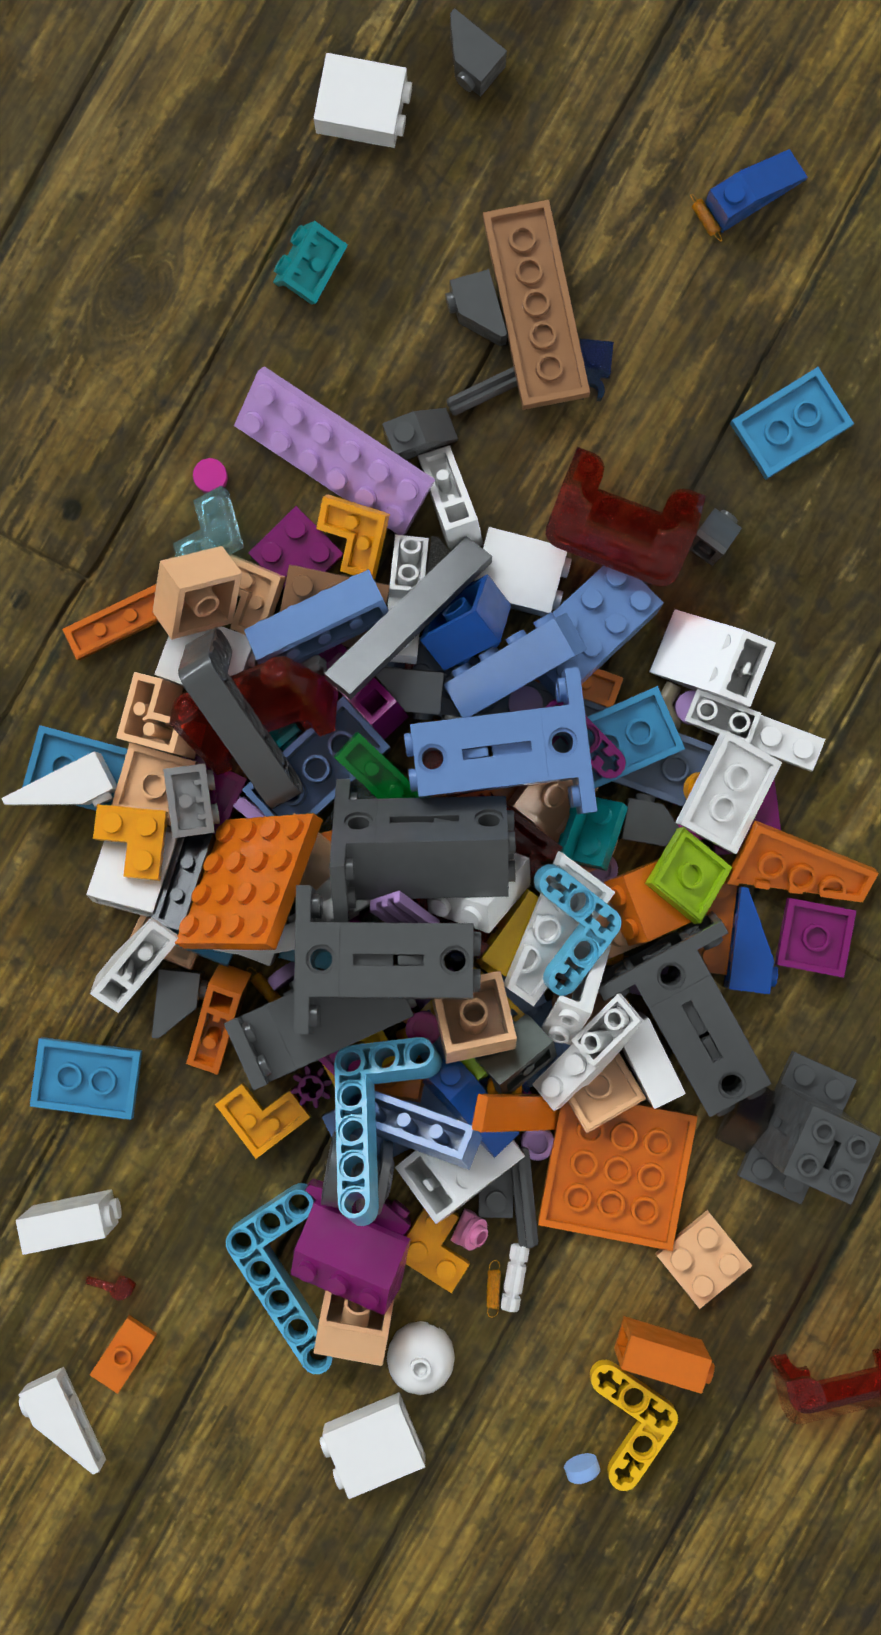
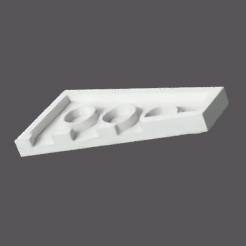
(549, 931)

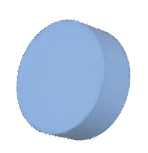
(582, 1468)

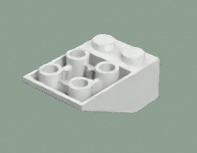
(712, 657)
(447, 1187)

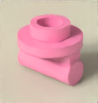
(470, 1230)

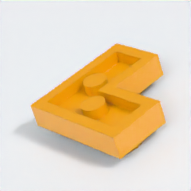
(362, 528)
(142, 831)
(259, 1126)
(430, 1256)

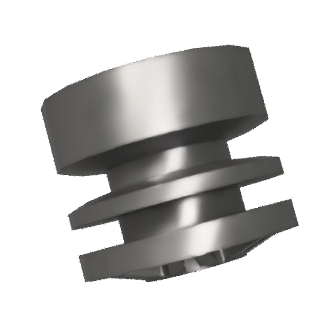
(385, 1169)

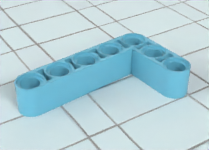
(364, 1116)
(278, 1278)

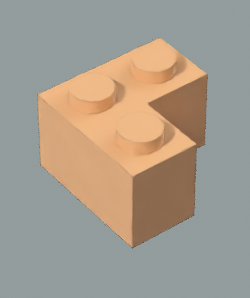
(149, 713)

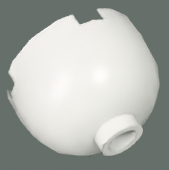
(420, 1358)

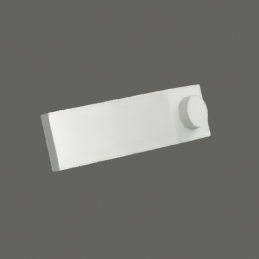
(450, 498)
(77, 783)
(133, 964)
(60, 1417)

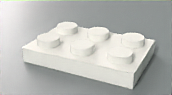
(728, 792)

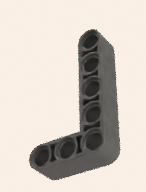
(207, 681)

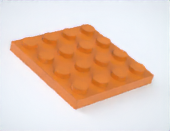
(249, 883)
(621, 1177)

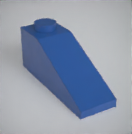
(753, 188)
(750, 957)
(458, 1092)

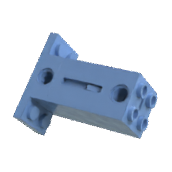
(508, 749)

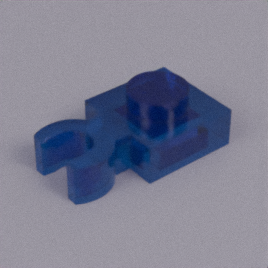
(597, 363)

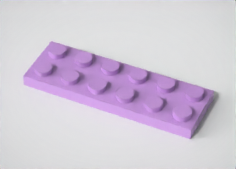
(332, 450)

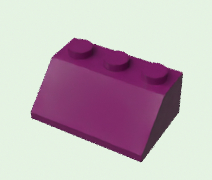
(350, 1259)

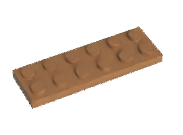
(536, 305)

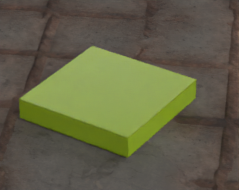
(688, 875)

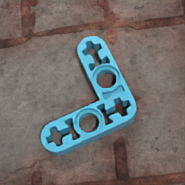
(587, 930)

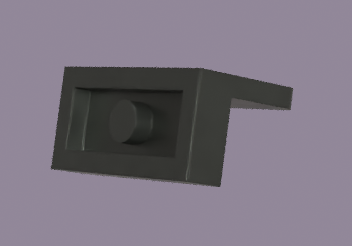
(514, 1067)

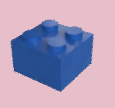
(468, 624)

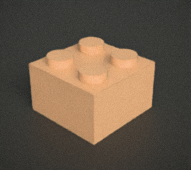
(196, 592)
(476, 1025)
(352, 1331)

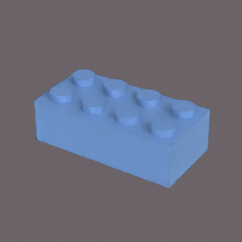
(606, 616)
(315, 763)

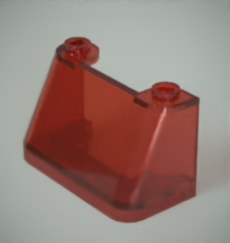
(279, 695)
(811, 1400)

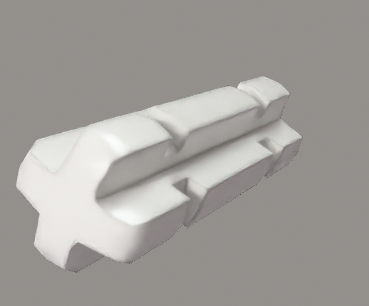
(514, 1278)

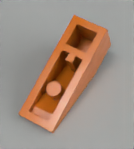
(221, 1004)

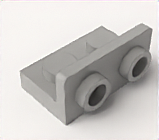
(190, 800)

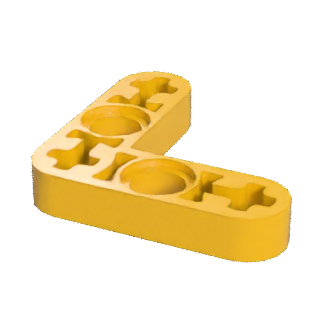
(644, 1426)

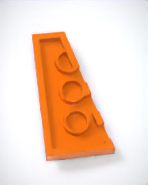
(793, 864)

